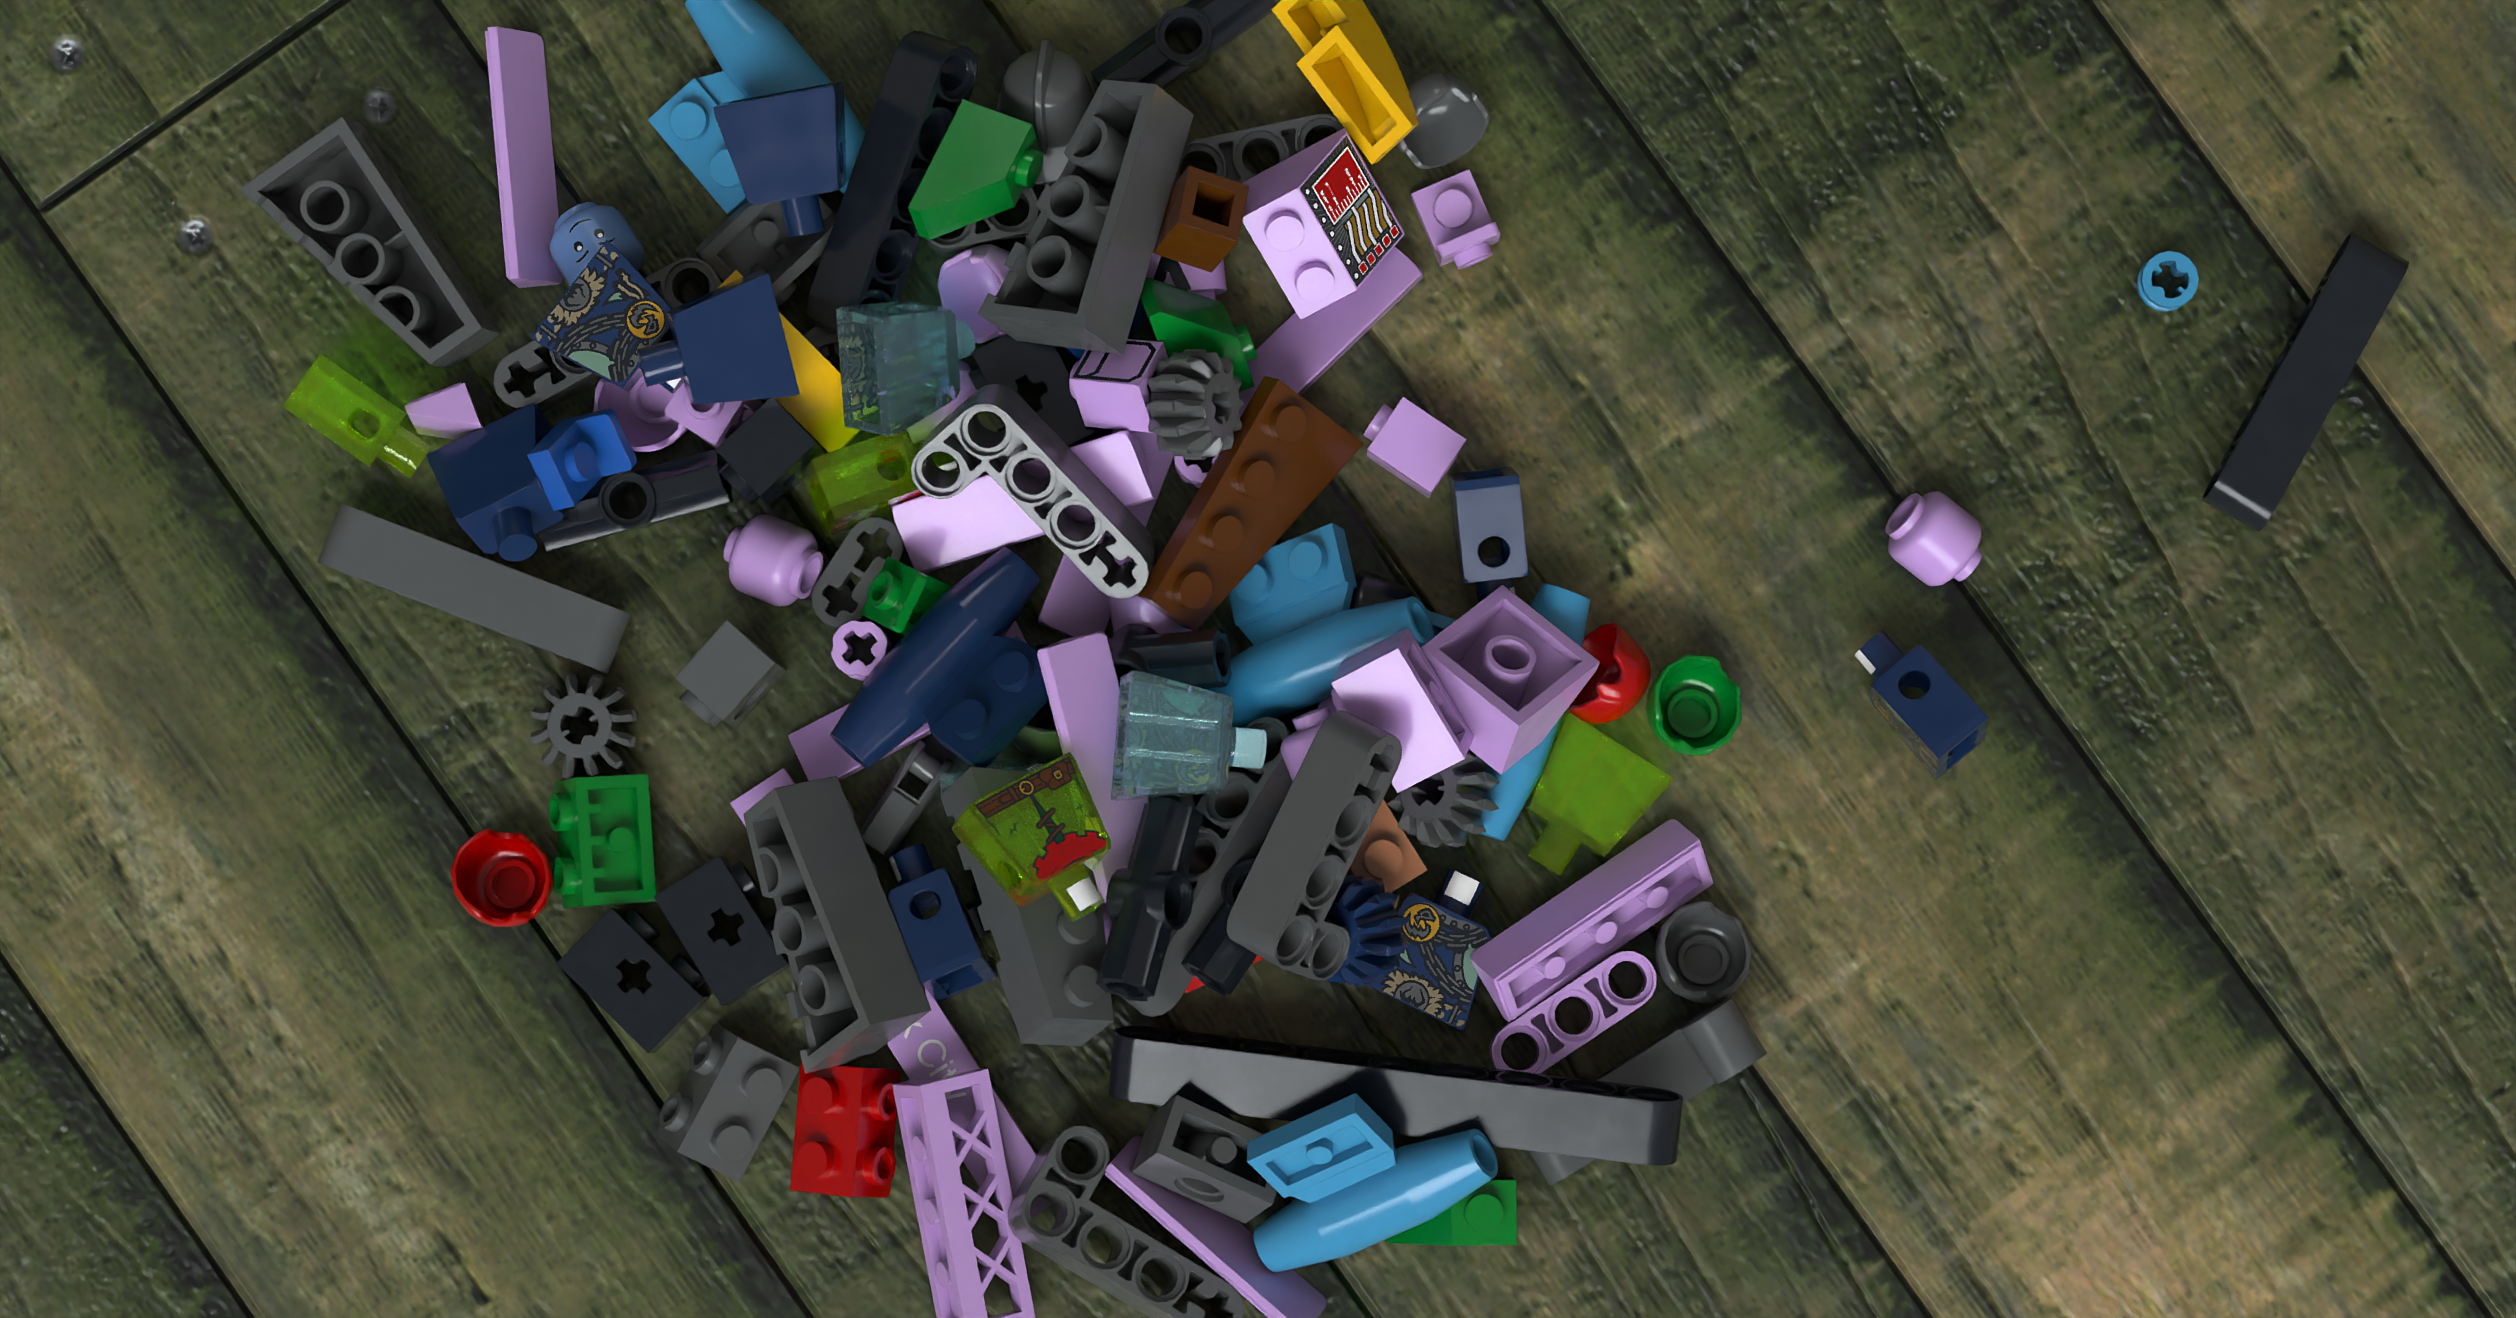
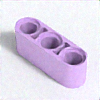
(1602, 1003)

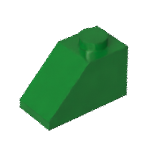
(976, 170)
(1196, 322)
(1479, 1219)

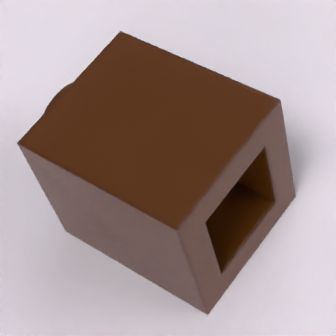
(1202, 219)

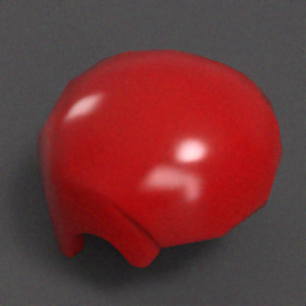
(1619, 679)
(502, 878)

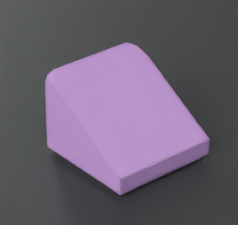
(445, 413)

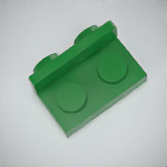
(603, 841)

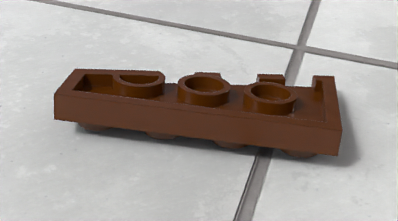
(1247, 501)

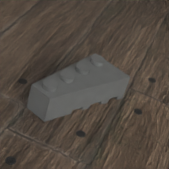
(372, 236)

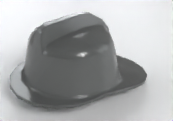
(1052, 95)

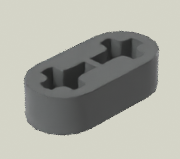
(845, 564)

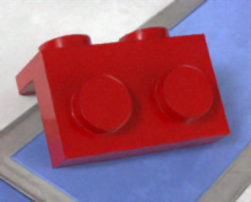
(845, 1132)

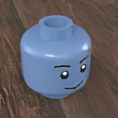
(583, 232)

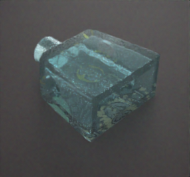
(898, 363)
(1177, 740)

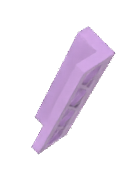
(941, 1196)

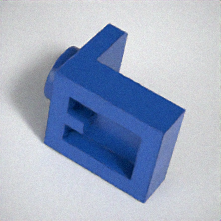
(579, 455)

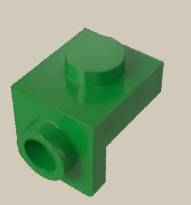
(900, 596)

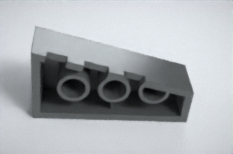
(1097, 224)
(833, 924)
(1045, 958)

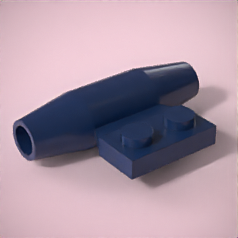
(954, 673)

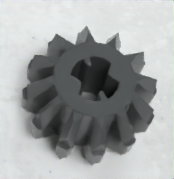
(1194, 404)
(576, 706)
(1447, 817)

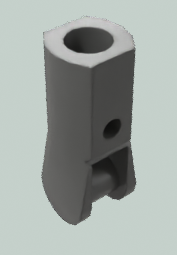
(896, 809)

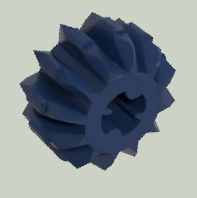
(1373, 930)

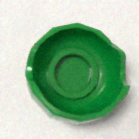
(1694, 705)

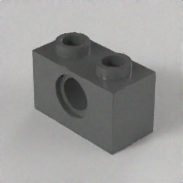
(728, 677)
(1203, 1159)

